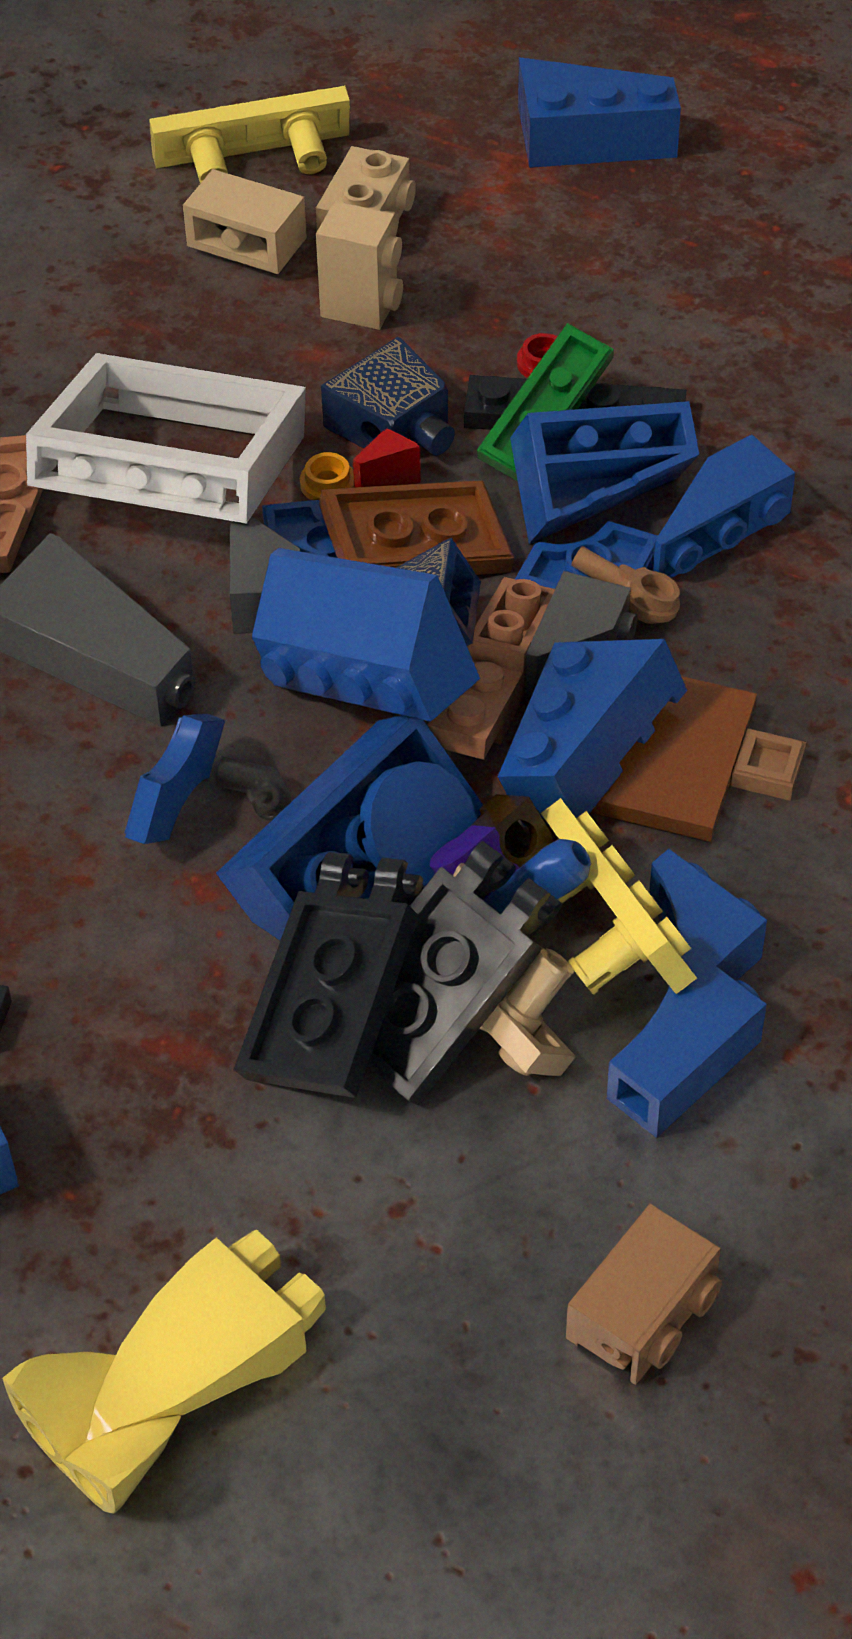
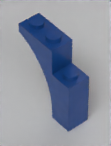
(709, 1022)

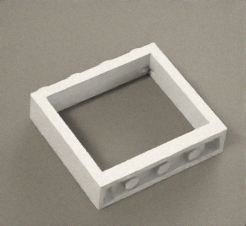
(162, 474)

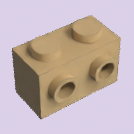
(370, 181)
(245, 221)
(358, 265)

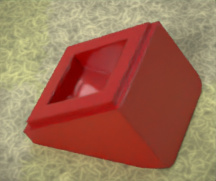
(388, 462)

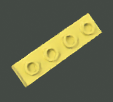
(251, 127)
(634, 931)

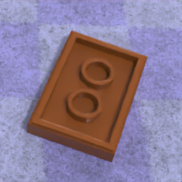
(405, 520)
(686, 765)

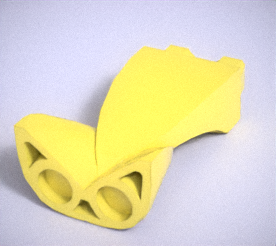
(195, 1342)

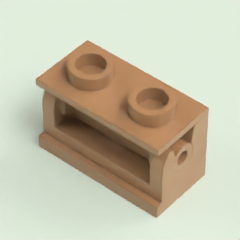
(645, 1294)

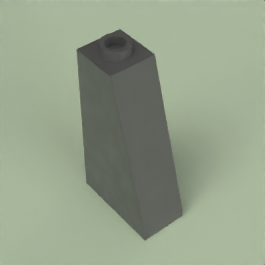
(91, 634)

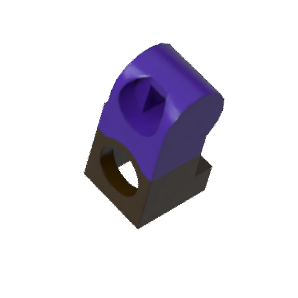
(500, 831)

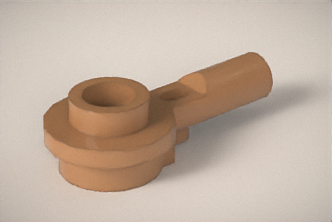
(652, 593)

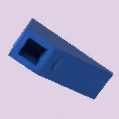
(726, 502)

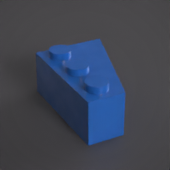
(595, 114)
(596, 459)
(586, 718)

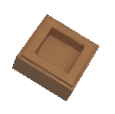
(768, 764)

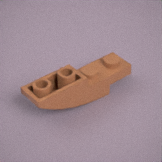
(499, 654)

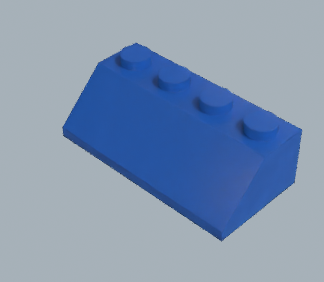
(361, 634)
(324, 820)

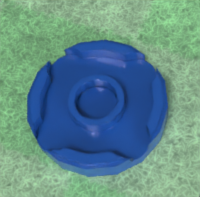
(414, 814)

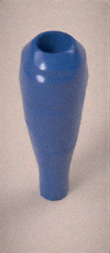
(555, 868)

